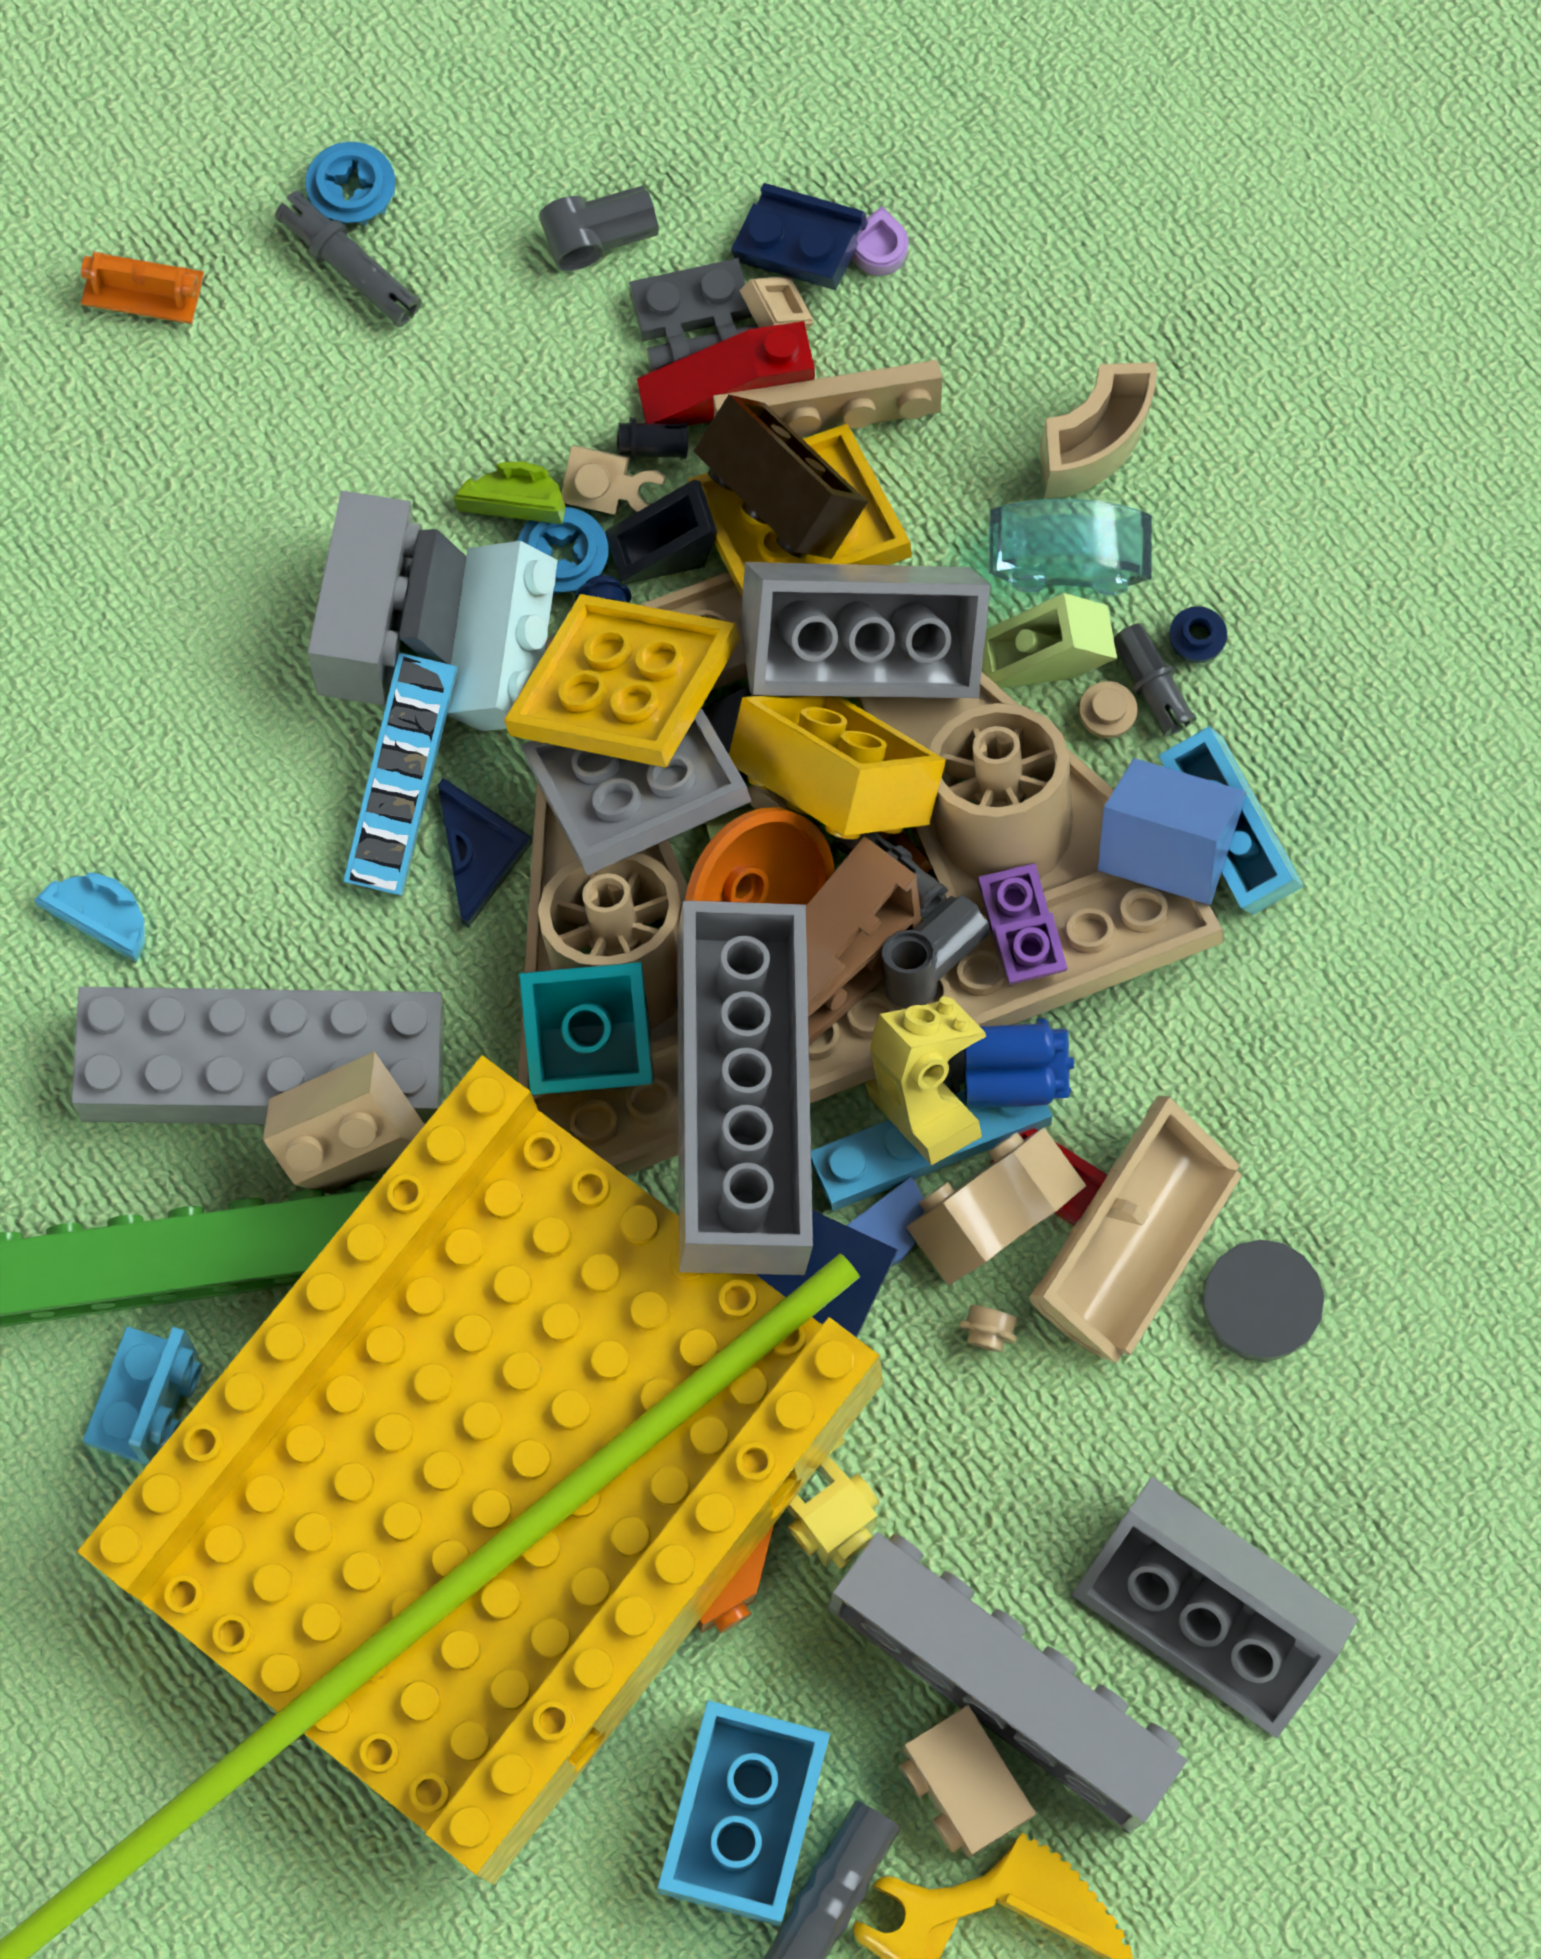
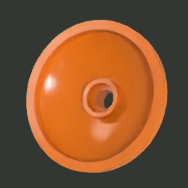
(763, 859)

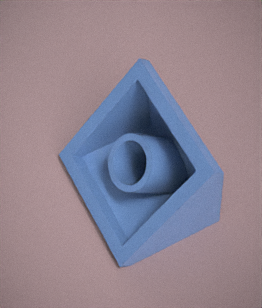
(1169, 830)

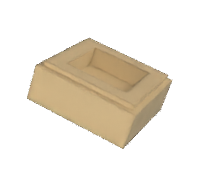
(775, 302)

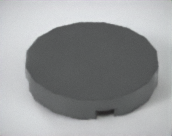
(1263, 1300)

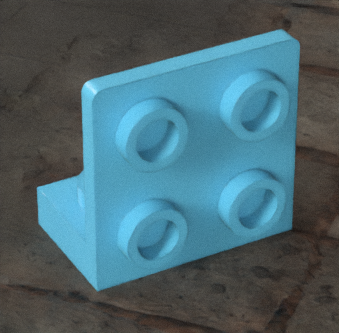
(143, 1394)

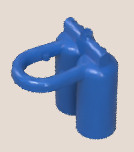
(1018, 1066)

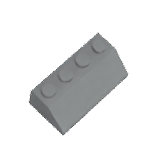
(863, 630)
(1215, 1607)

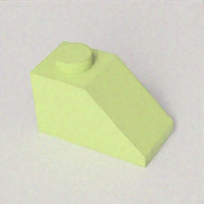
(1049, 642)

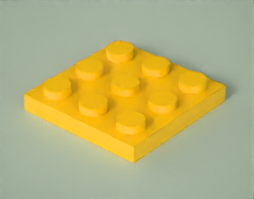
(873, 539)
(622, 680)

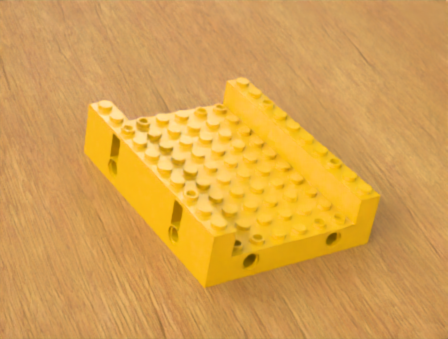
(419, 1394)

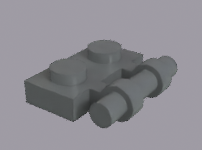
(688, 302)

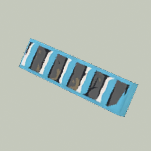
(400, 774)

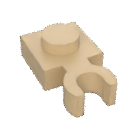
(600, 481)

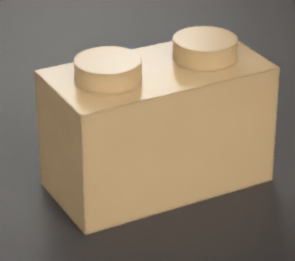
(965, 1783)

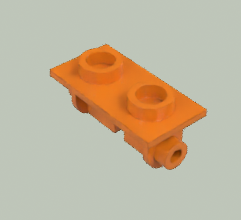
(141, 287)

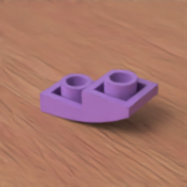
(1021, 924)

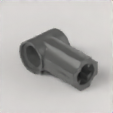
(584, 230)
(930, 951)

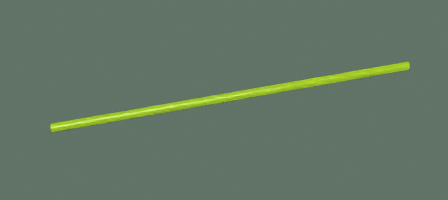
(426, 1611)

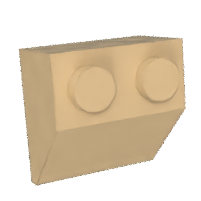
(341, 1125)

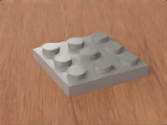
(626, 806)

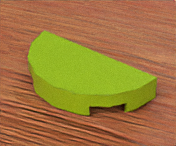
(515, 492)

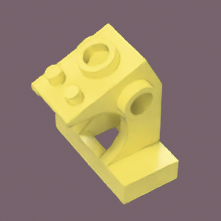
(910, 1066)
(838, 1518)

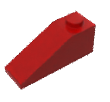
(740, 363)

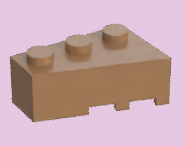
(848, 926)

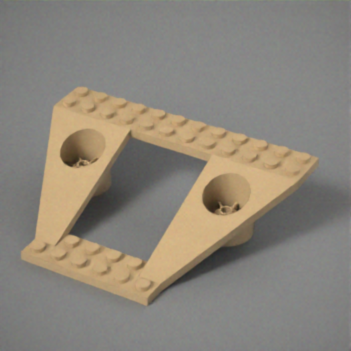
(1104, 922)

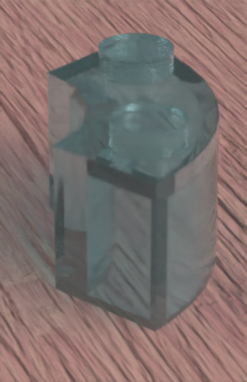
(1070, 545)

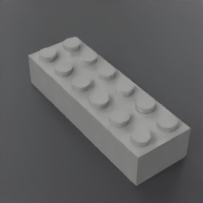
(231, 1050)
(743, 1089)
(1008, 1682)

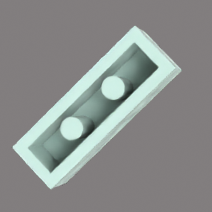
(499, 630)

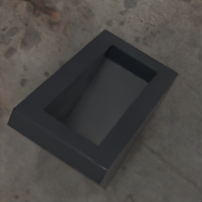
(664, 536)

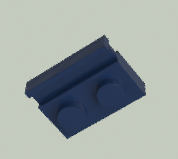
(799, 236)

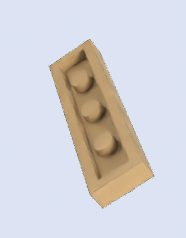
(852, 398)

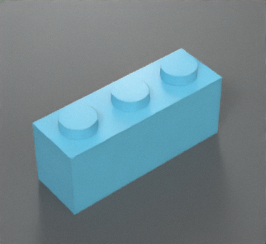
(1256, 860)

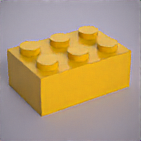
(836, 763)

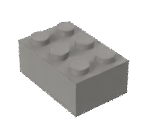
(363, 598)

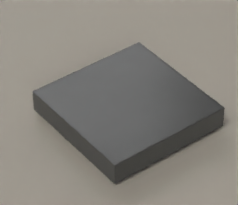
(433, 597)

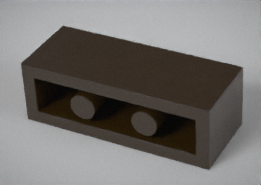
(779, 478)

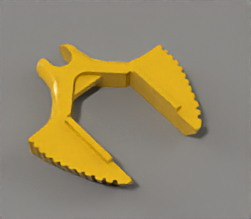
(1024, 1881)

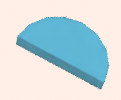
(99, 909)

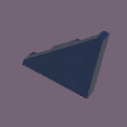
(480, 848)

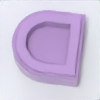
(881, 245)

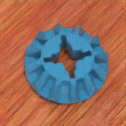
(335, 167)
(589, 550)

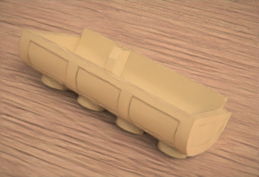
(1137, 1233)

